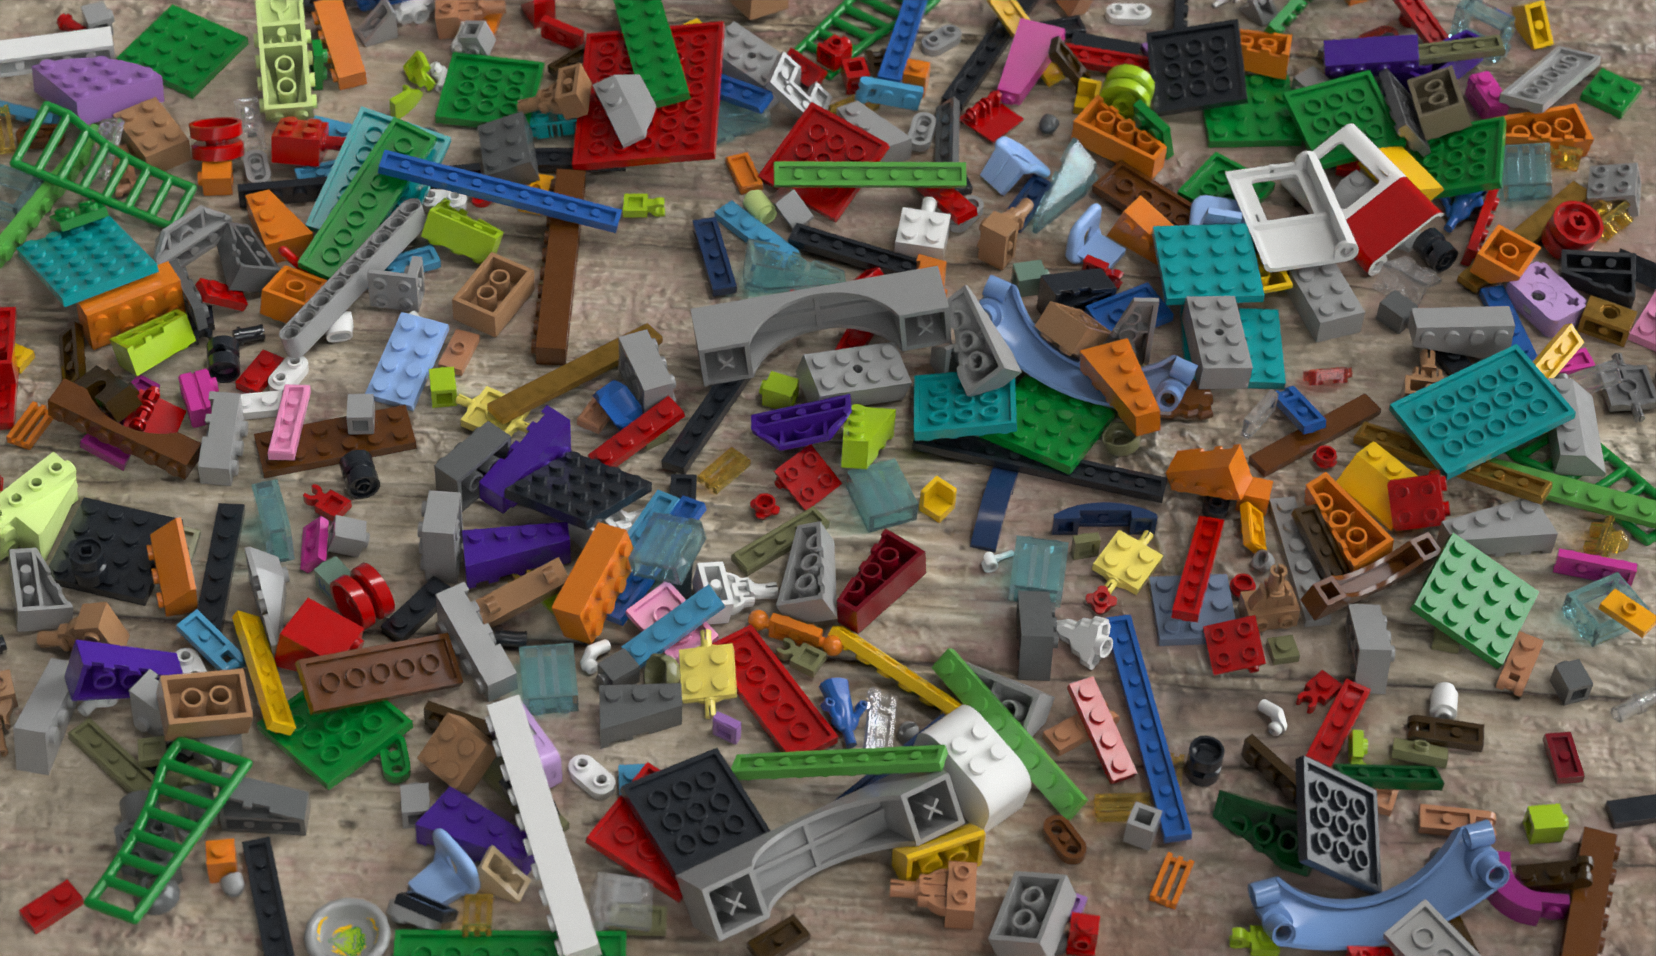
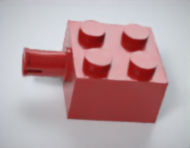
(302, 142)

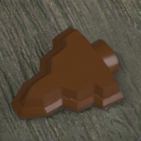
(1193, 404)

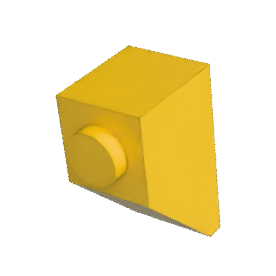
(1533, 24)

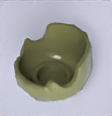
(1120, 440)
(661, 670)

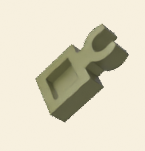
(803, 658)

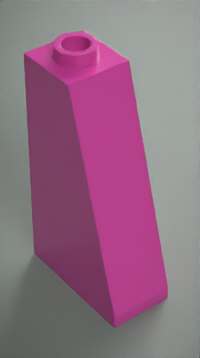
(1027, 59)

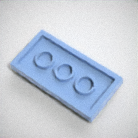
(407, 361)

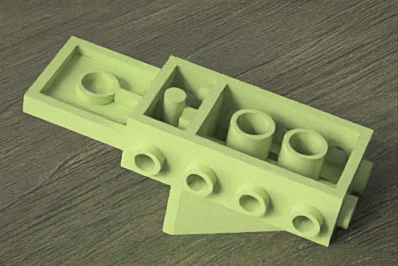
(284, 60)
(37, 506)

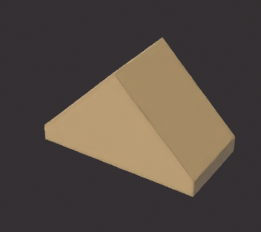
(501, 876)

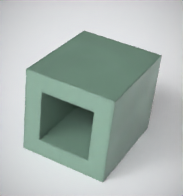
(1027, 276)
(327, 572)

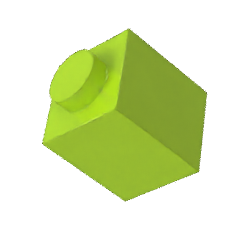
(443, 387)
(779, 391)
(1545, 823)

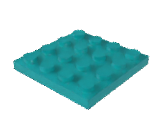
(1207, 262)
(1264, 347)
(947, 411)

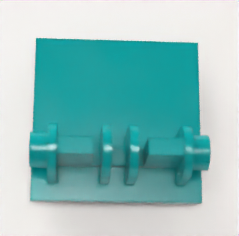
(541, 122)

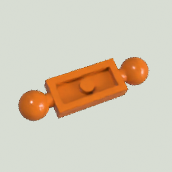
(786, 627)

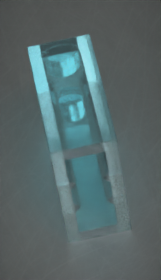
(1527, 172)
(882, 495)
(273, 520)
(667, 548)
(1038, 567)
(549, 678)

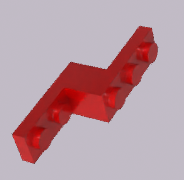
(8, 368)

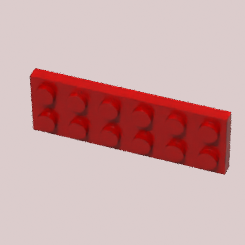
(775, 696)

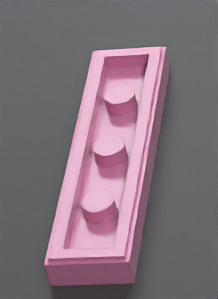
(289, 422)

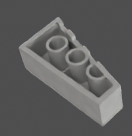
(44, 721)

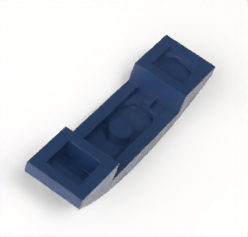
(993, 509)
(1104, 515)

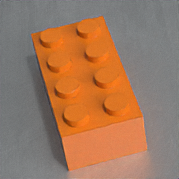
(130, 305)
(594, 584)

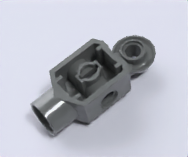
(130, 808)

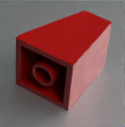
(315, 633)

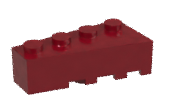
(880, 581)

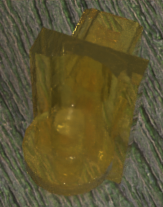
(1618, 215)
(1608, 539)

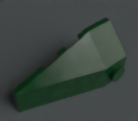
(1265, 826)

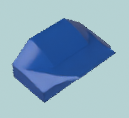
(618, 404)

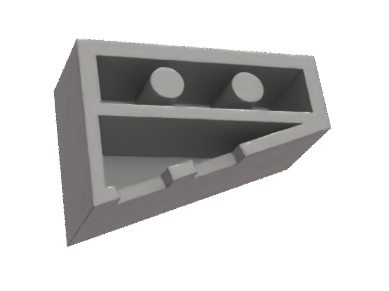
(35, 594)

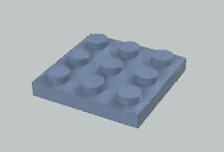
(1215, 609)

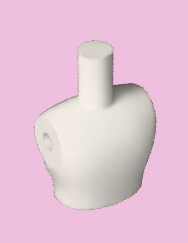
(342, 329)

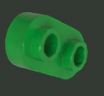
(396, 760)

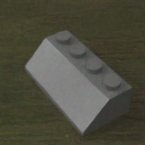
(1577, 443)

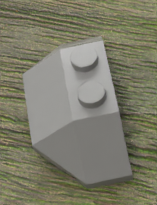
(626, 106)
(190, 236)

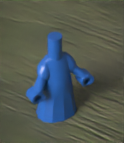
(1461, 208)
(839, 706)

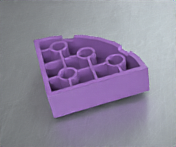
(96, 85)

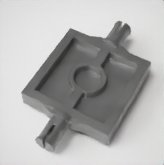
(1634, 393)

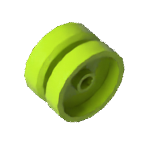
(1126, 86)

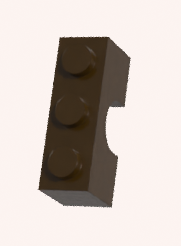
(110, 392)

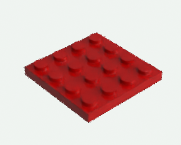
(825, 138)
(626, 843)

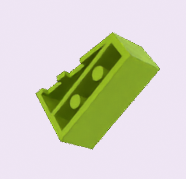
(461, 233)

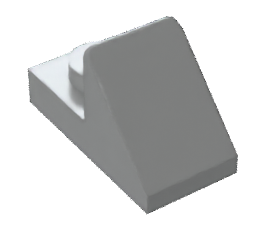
(1260, 11)

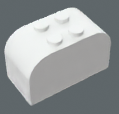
(982, 767)

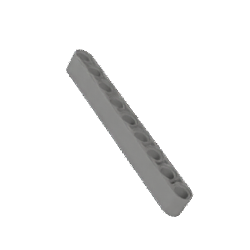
(351, 278)

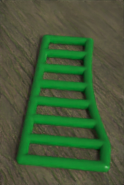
(867, 38)
(105, 146)
(1623, 469)
(148, 811)

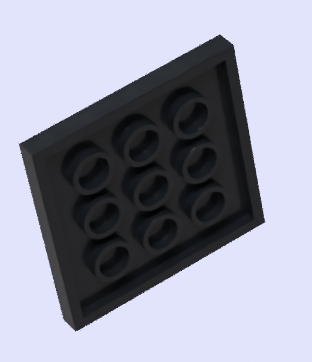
(1197, 67)
(578, 490)
(124, 539)
(694, 811)
(1338, 825)

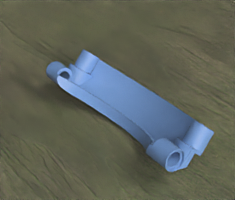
(1060, 371)
(1449, 882)

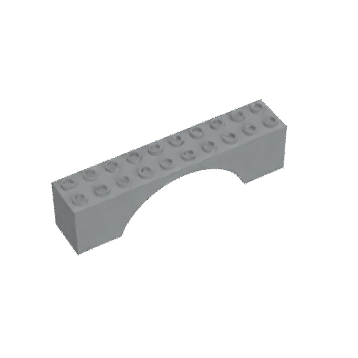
(896, 306)
(748, 880)

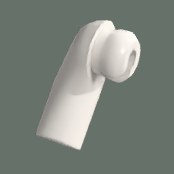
(439, 73)
(590, 654)

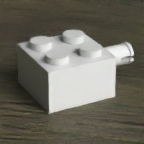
(923, 231)

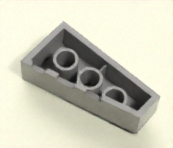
(1462, 330)
(1503, 529)
(810, 576)
(474, 643)
(147, 719)

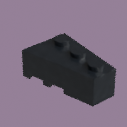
(1601, 274)
(1074, 288)

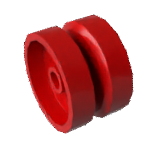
(216, 139)
(1572, 228)
(362, 596)

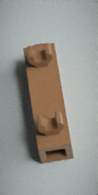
(522, 593)

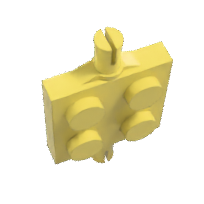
(478, 414)
(1127, 562)
(708, 673)

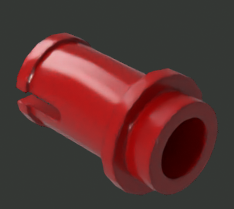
(67, 23)

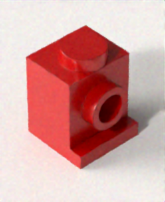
(837, 48)
(851, 72)
(1083, 934)

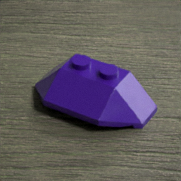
(802, 423)

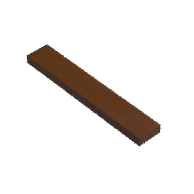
(1298, 444)

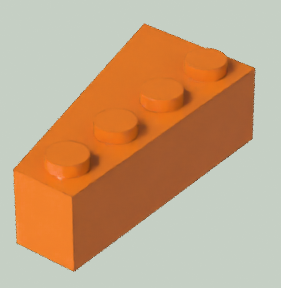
(340, 43)
(1266, 52)
(1555, 126)
(1117, 139)
(1121, 380)
(1352, 528)

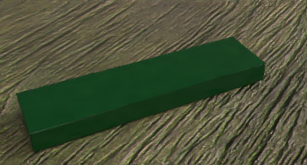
(1393, 776)

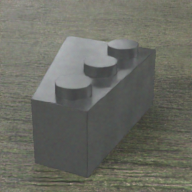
(245, 259)
(1036, 634)
(637, 710)
(265, 808)

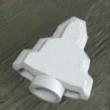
(413, 11)
(1087, 638)

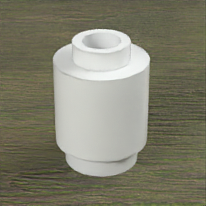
(1444, 701)

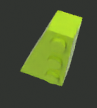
(152, 342)
(865, 435)

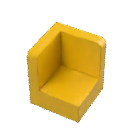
(1087, 91)
(937, 499)

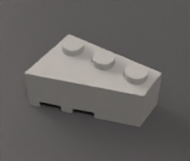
(866, 119)
(223, 439)
(1370, 646)

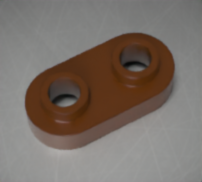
(42, 136)
(1066, 841)

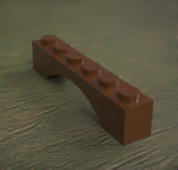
(170, 451)
(1339, 591)

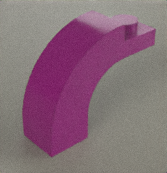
(1525, 904)

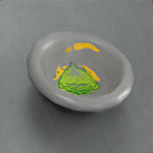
(347, 929)

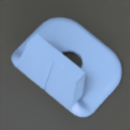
(1006, 168)
(1214, 210)
(1095, 243)
(439, 878)

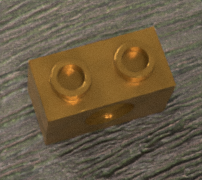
(1607, 321)

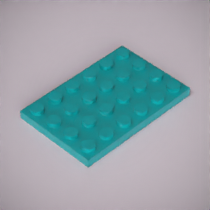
(360, 141)
(86, 260)
(1482, 411)

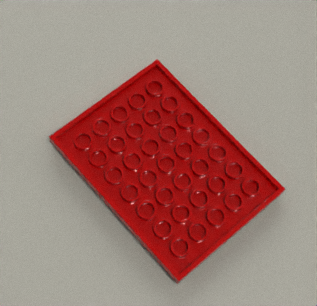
(677, 131)

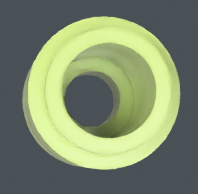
(759, 206)

